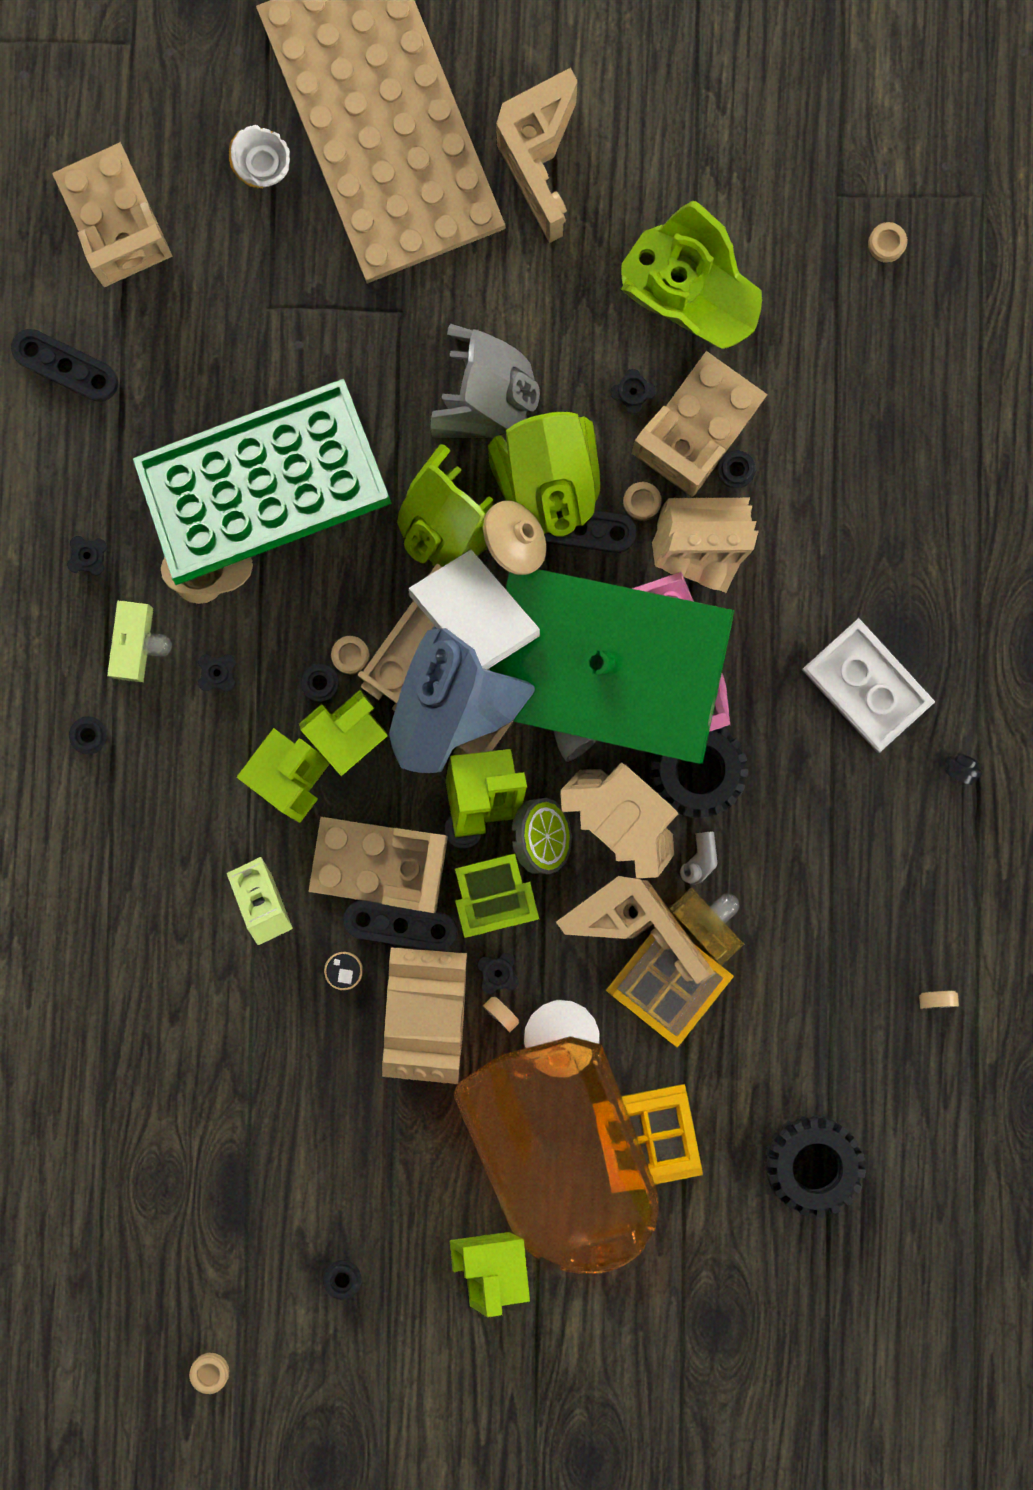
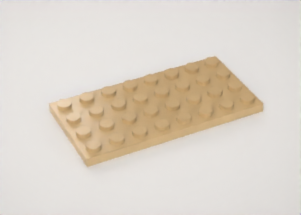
(382, 128)

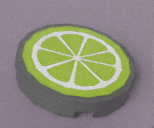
(542, 836)

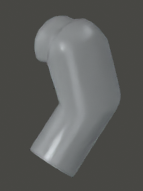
(703, 862)

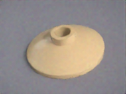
(514, 537)

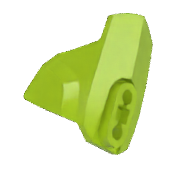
(714, 296)
(549, 469)
(441, 515)

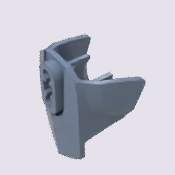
(449, 702)

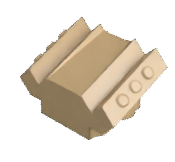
(704, 538)
(623, 816)
(424, 1015)

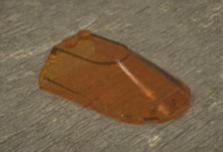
(562, 1154)

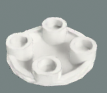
(558, 1021)

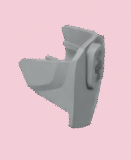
(493, 392)

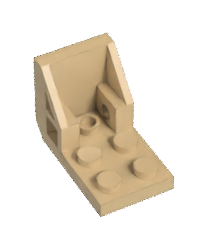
(529, 135)
(112, 215)
(698, 424)
(378, 864)
(608, 916)

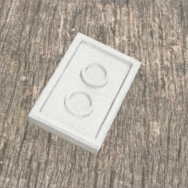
(475, 609)
(868, 685)

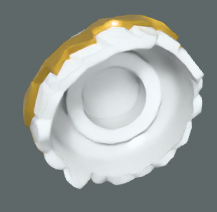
(259, 156)

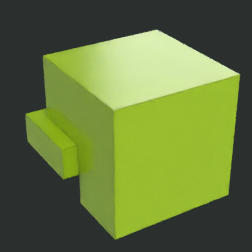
(344, 734)
(285, 774)
(483, 790)
(493, 896)
(493, 1270)

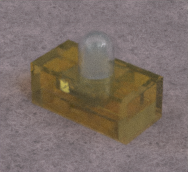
(708, 923)

